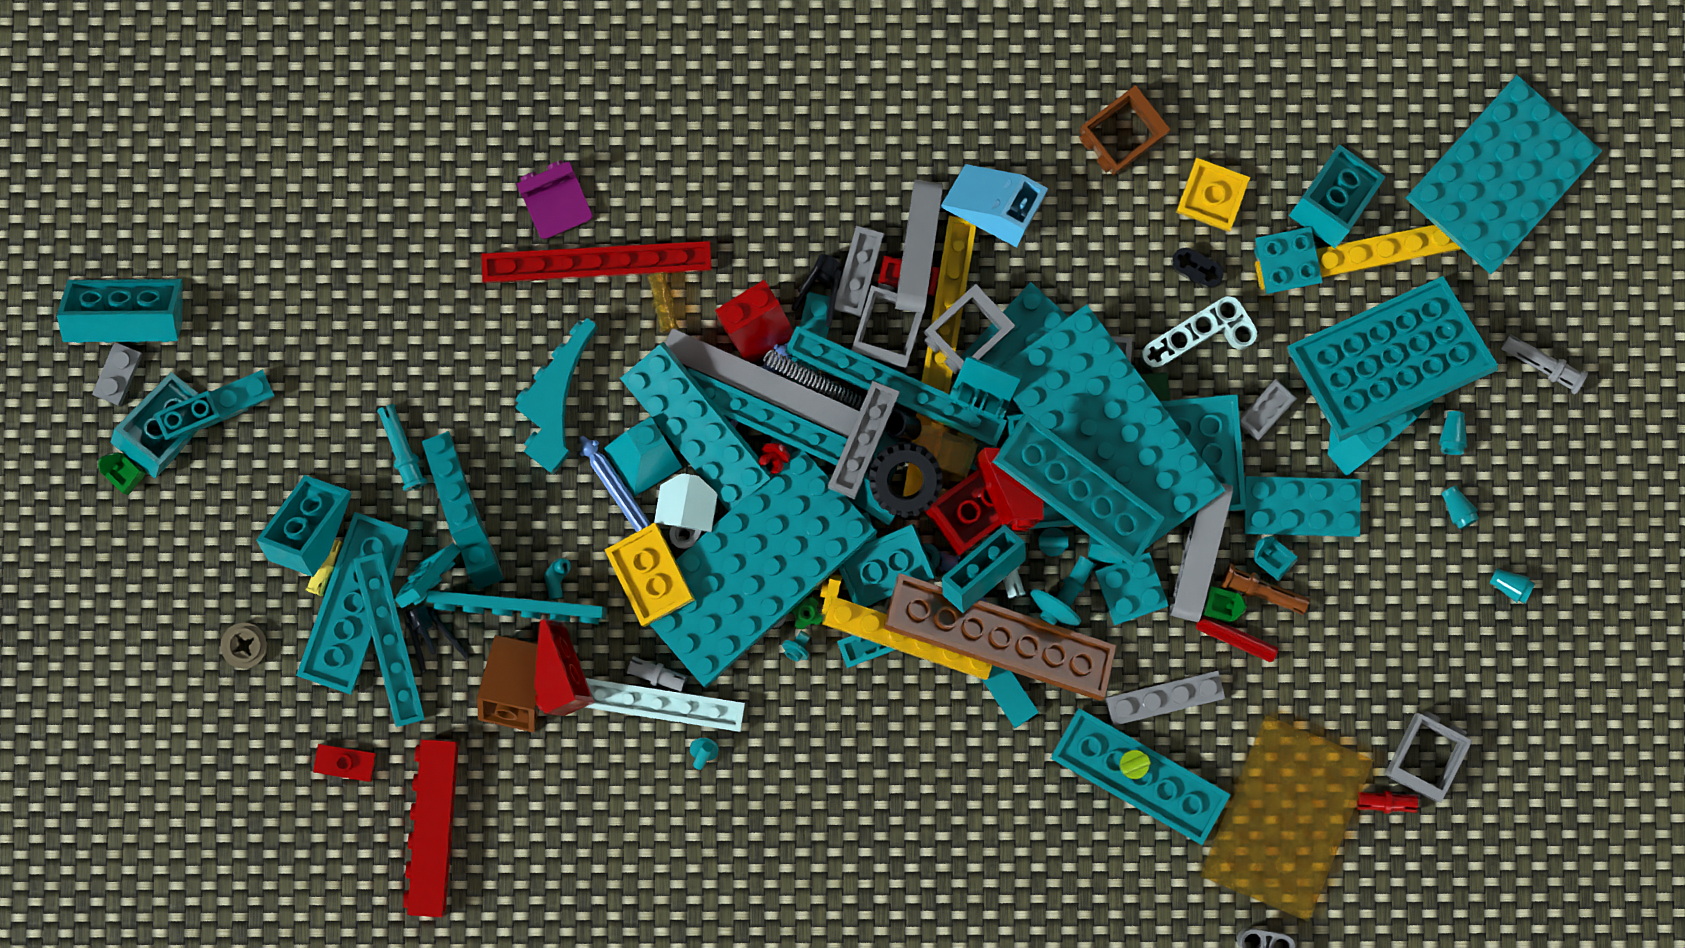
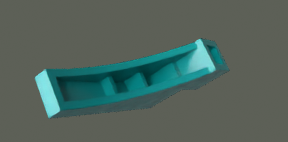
(547, 399)
(461, 511)

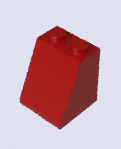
(755, 322)
(1012, 501)

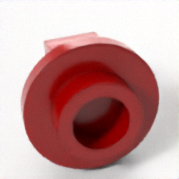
(776, 454)

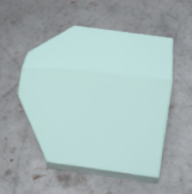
(686, 503)

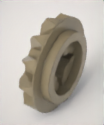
(230, 644)

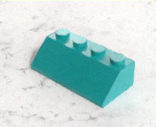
(121, 310)

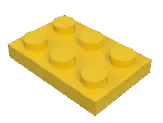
(649, 574)

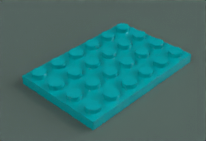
(1503, 174)
(1392, 358)

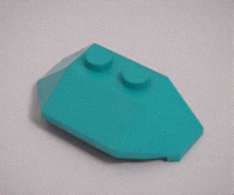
(1359, 448)

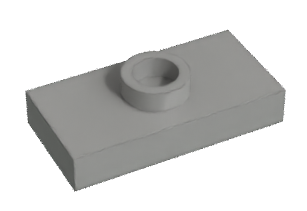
(1266, 409)

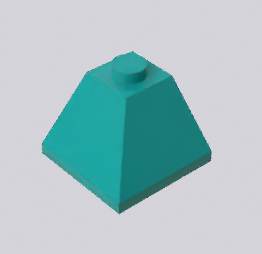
(642, 456)

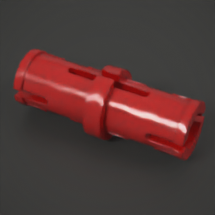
(1387, 802)

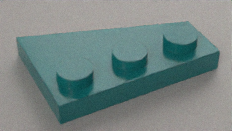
(427, 576)

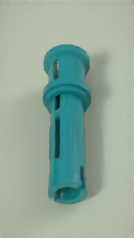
(405, 460)

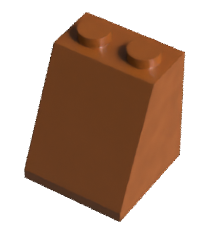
(508, 684)

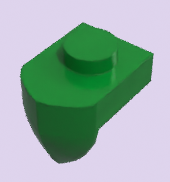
(120, 471)
(1223, 605)

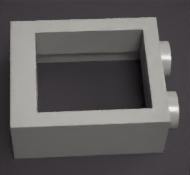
(988, 308)
(880, 355)
(1453, 733)

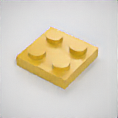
(1213, 194)

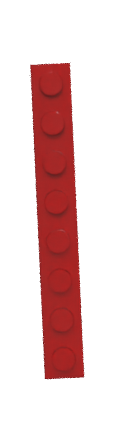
(596, 262)

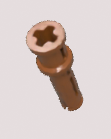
(1252, 585)

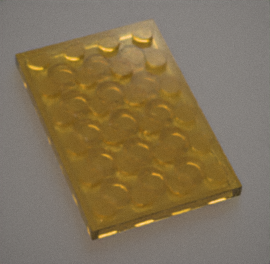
(1286, 818)

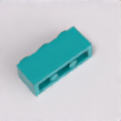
(983, 568)

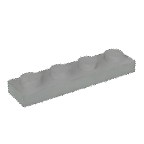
(863, 440)
(1165, 698)

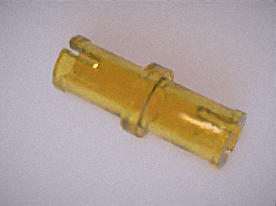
(662, 302)

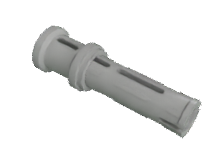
(1555, 369)

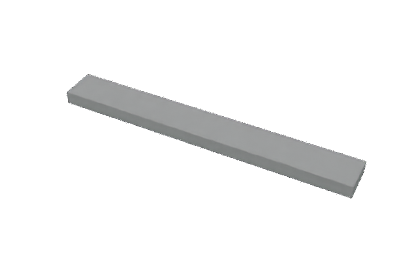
(762, 383)

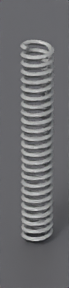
(844, 399)

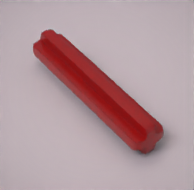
(1237, 638)

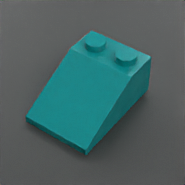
(1337, 196)
(140, 433)
(305, 526)

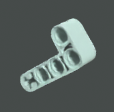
(1194, 337)

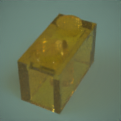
(951, 451)

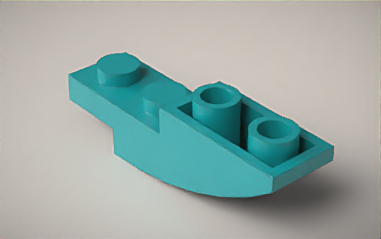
(214, 406)

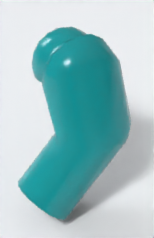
(554, 575)

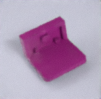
(554, 199)

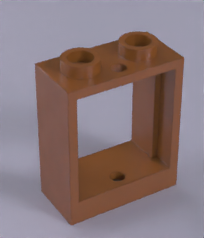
(1146, 114)

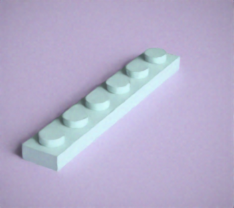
(666, 705)

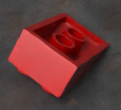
(965, 513)
(558, 673)

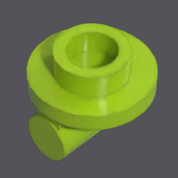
(1134, 764)

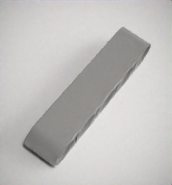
(919, 246)
(1200, 557)

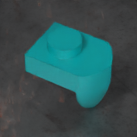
(1273, 557)

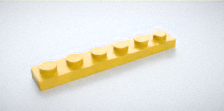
(869, 625)

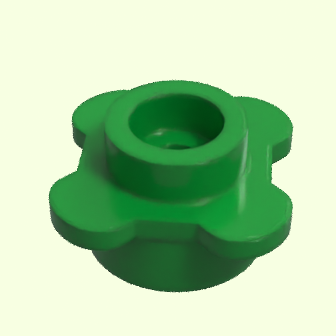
(813, 617)

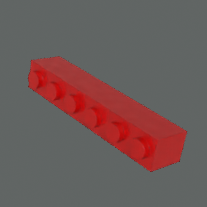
(432, 828)

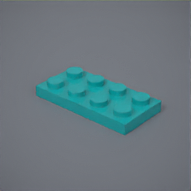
(1302, 506)

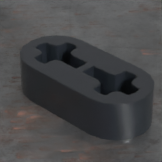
(1200, 262)

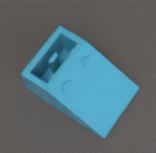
(995, 201)

